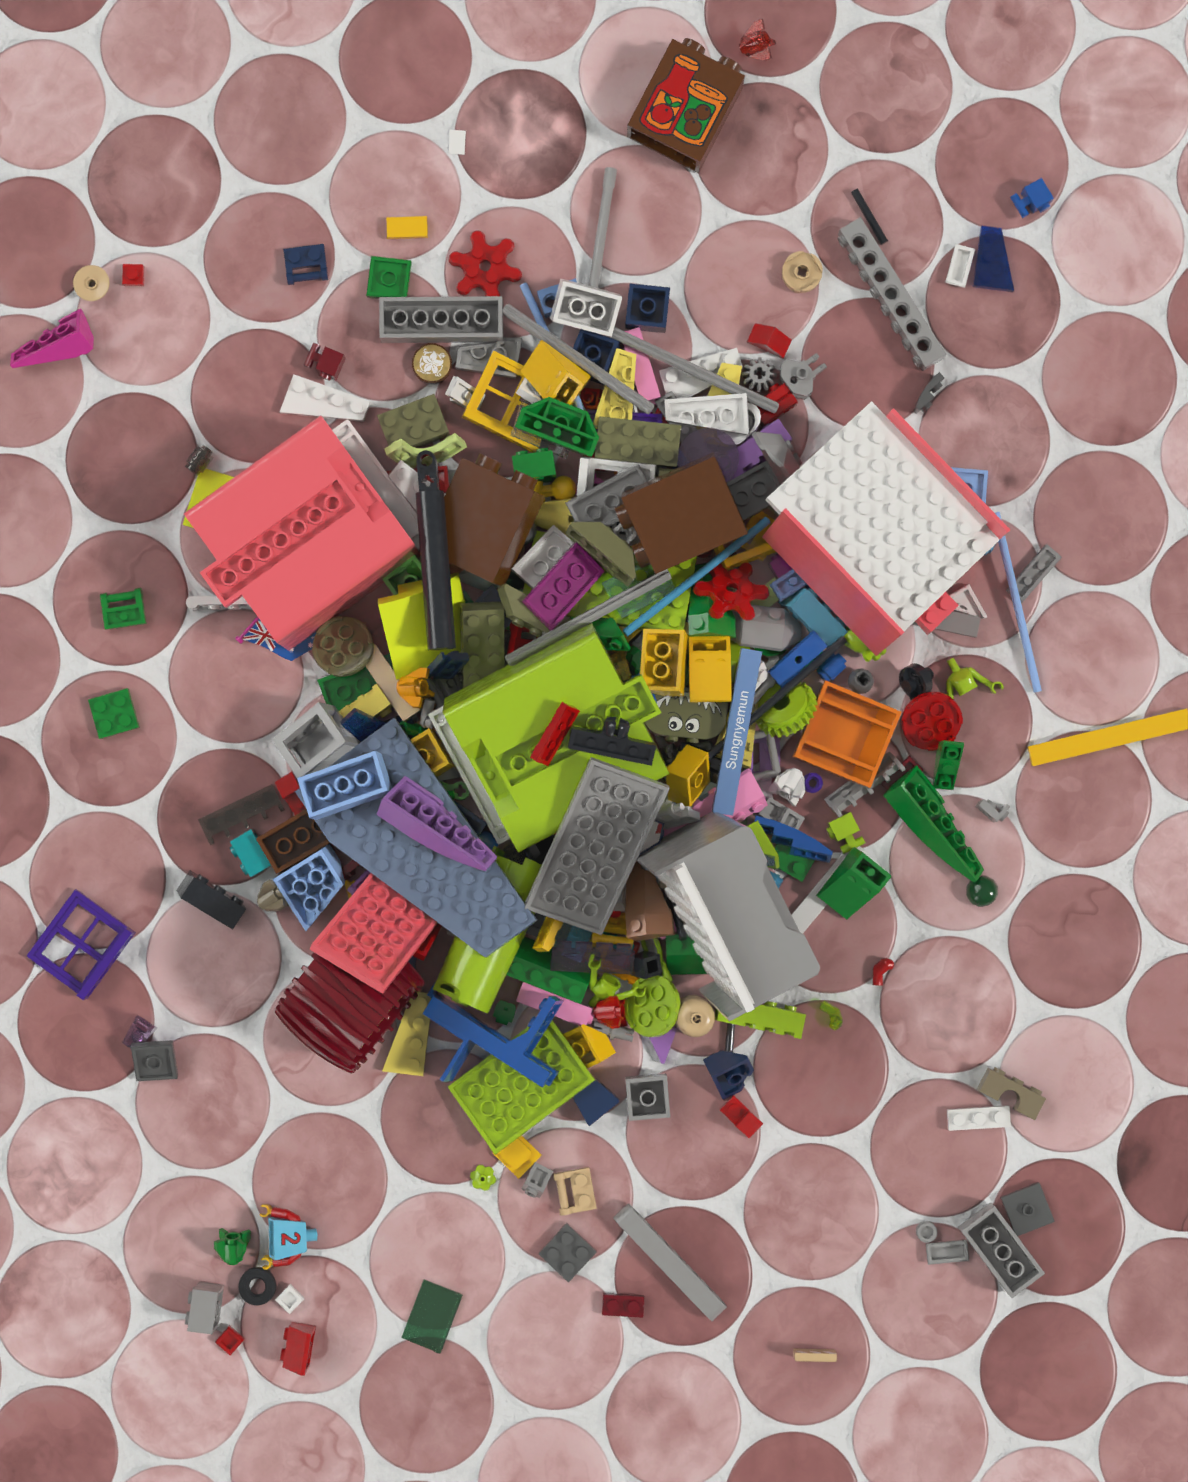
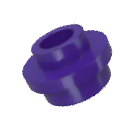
(819, 782)

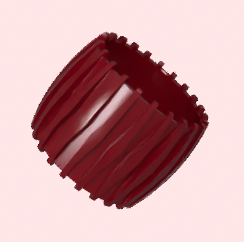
(341, 1014)

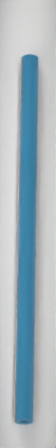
(696, 576)

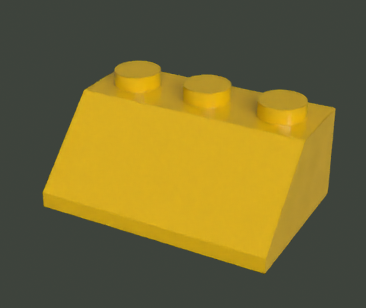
(664, 661)

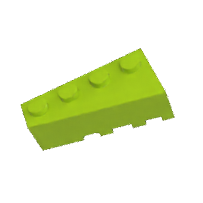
(770, 1018)

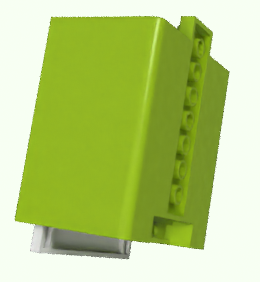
(503, 716)

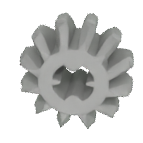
(753, 379)

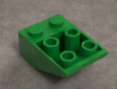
(853, 883)

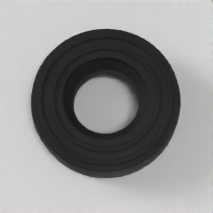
(257, 1299)

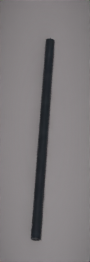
(786, 689)

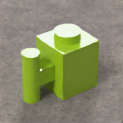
(843, 828)

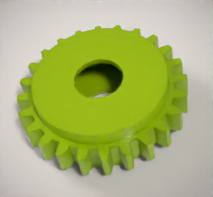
(789, 713)

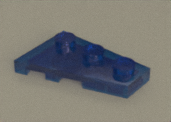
(992, 263)

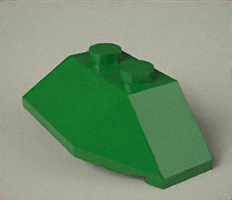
(559, 425)

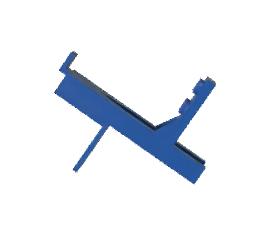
(515, 1052)

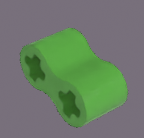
(448, 787)

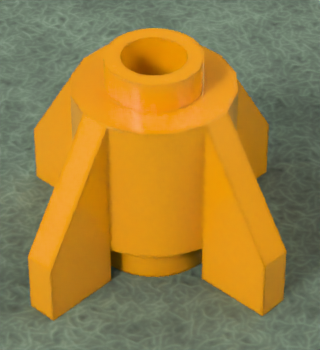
(413, 687)

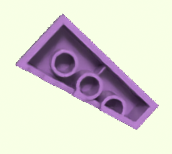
(750, 453)

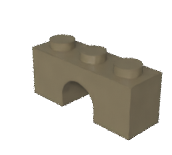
(1028, 1101)

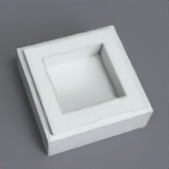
(289, 1298)

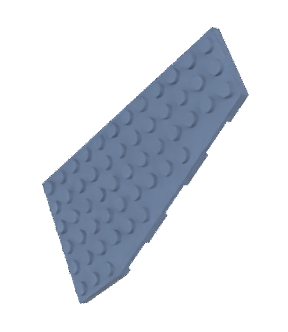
(467, 901)

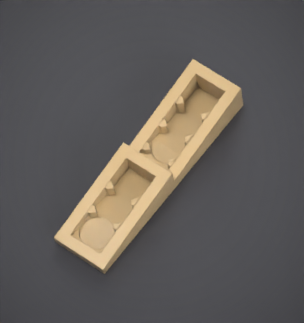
(386, 679)

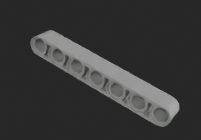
(670, 1262)

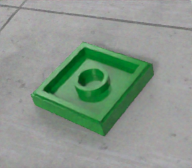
(388, 277)

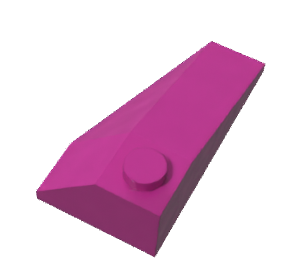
(63, 342)

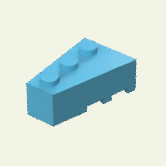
(815, 615)

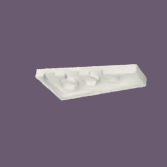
(686, 385)
(315, 399)
(716, 412)

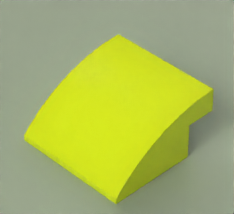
(406, 628)

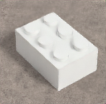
(586, 307)

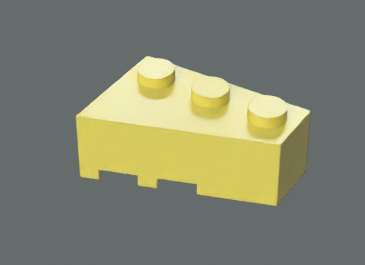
(372, 703)

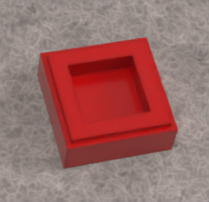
(229, 1340)

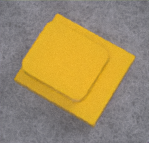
(519, 1156)

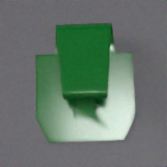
(504, 1012)

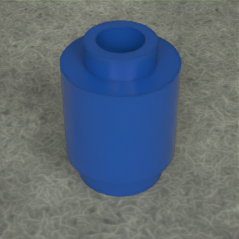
(831, 667)

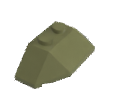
(605, 548)
(519, 613)

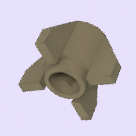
(270, 897)

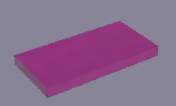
(563, 586)

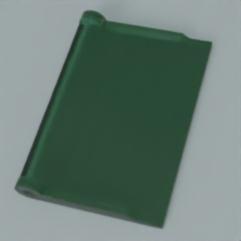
(432, 1316)

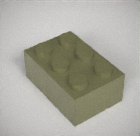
(415, 423)

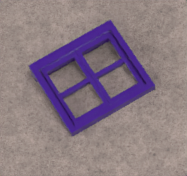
(104, 962)

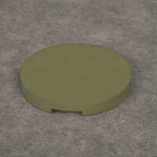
(342, 646)

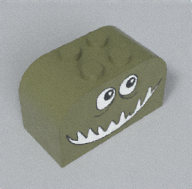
(687, 719)

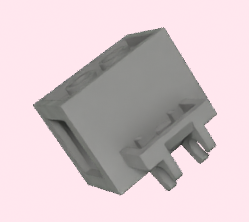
(315, 740)

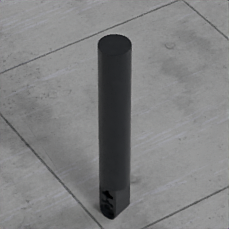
(434, 558)

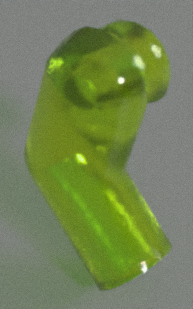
(834, 1013)

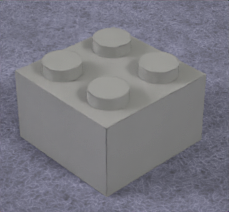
(647, 1097)
(204, 1308)

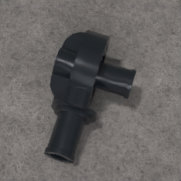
(916, 684)

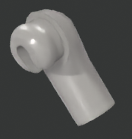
(427, 708)

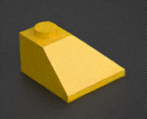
(589, 1044)

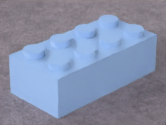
(345, 785)

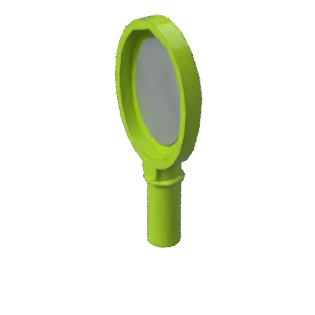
(654, 945)

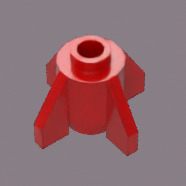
(611, 1012)

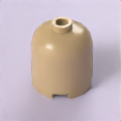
(689, 1008)

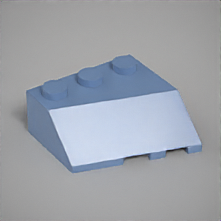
(311, 884)

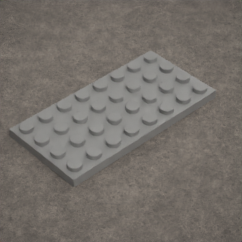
(596, 846)

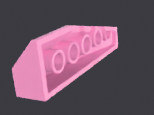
(748, 800)

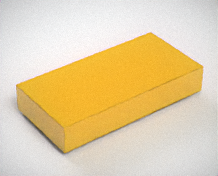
(407, 227)

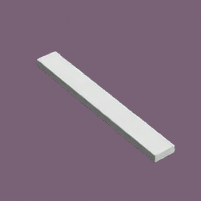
(812, 905)

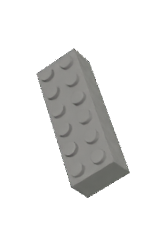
(440, 319)

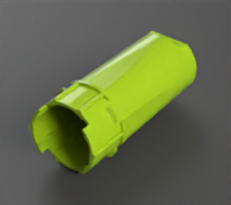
(469, 975)

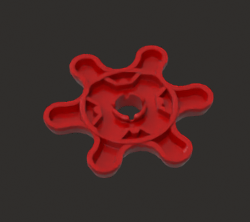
(481, 252)
(727, 600)

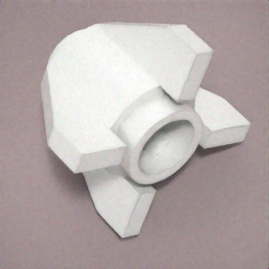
(789, 785)

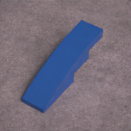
(800, 843)

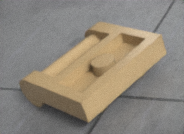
(582, 1191)

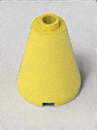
(555, 514)

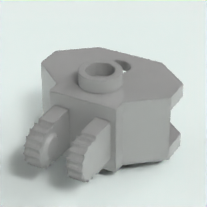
(801, 375)

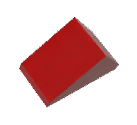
(769, 339)

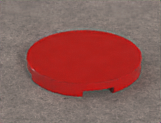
(931, 720)

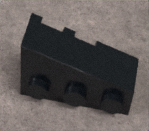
(211, 899)

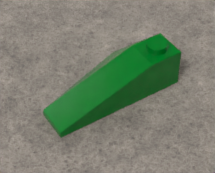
(700, 620)

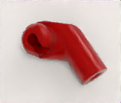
(879, 969)

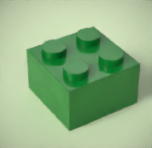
(536, 465)

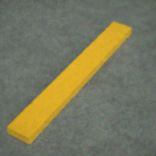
(1108, 737)

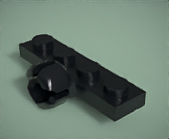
(612, 742)

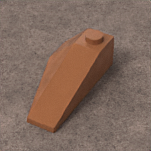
(645, 908)

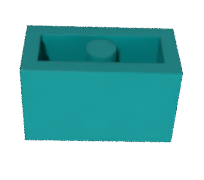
(249, 853)

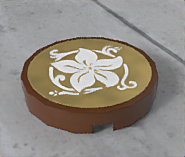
(432, 363)

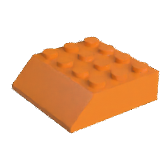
(847, 734)

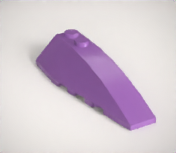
(431, 824)

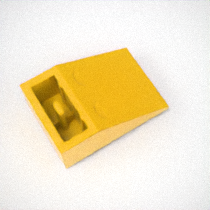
(554, 374)
(709, 668)

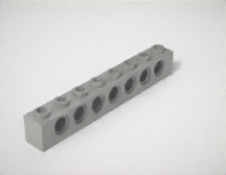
(858, 231)

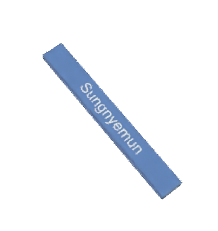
(736, 731)

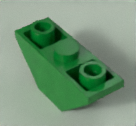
(610, 634)
(947, 764)

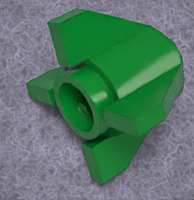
(232, 1245)

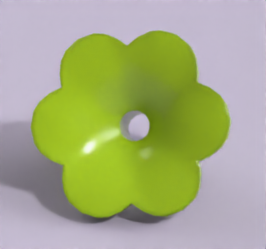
(487, 1173)

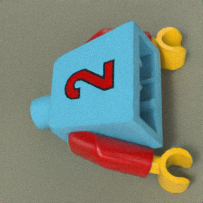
(286, 1236)

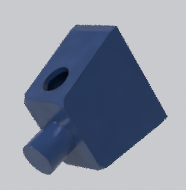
(595, 1101)

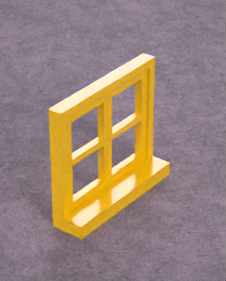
(487, 422)

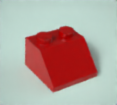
(298, 1349)

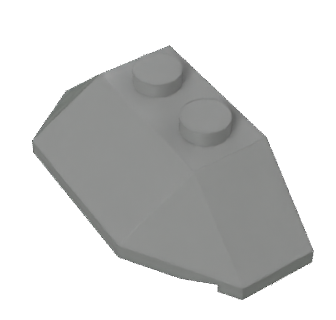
(778, 454)
(769, 629)

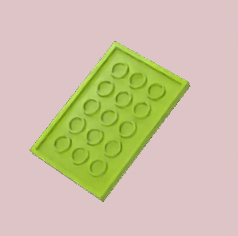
(508, 1103)

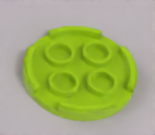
(656, 1010)

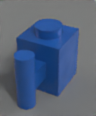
(1035, 196)

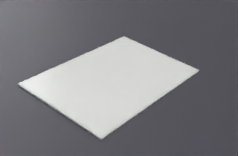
(457, 142)

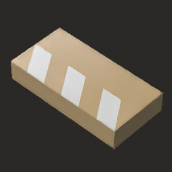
(815, 1355)

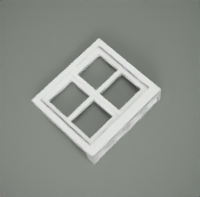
(587, 474)

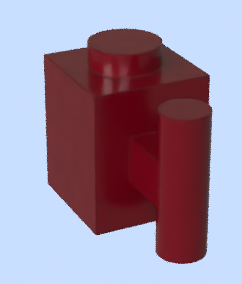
(328, 364)

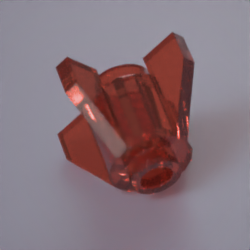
(756, 41)

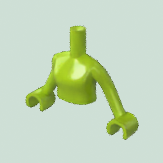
(963, 680)
(608, 985)

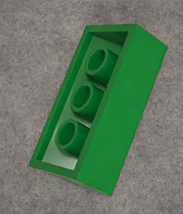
(534, 969)

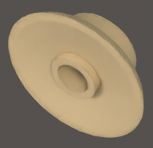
(87, 275)

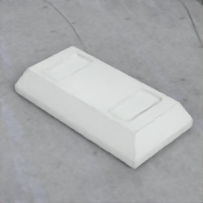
(960, 265)

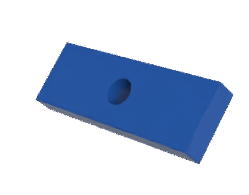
(807, 650)

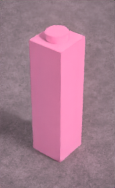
(644, 377)
(568, 1011)

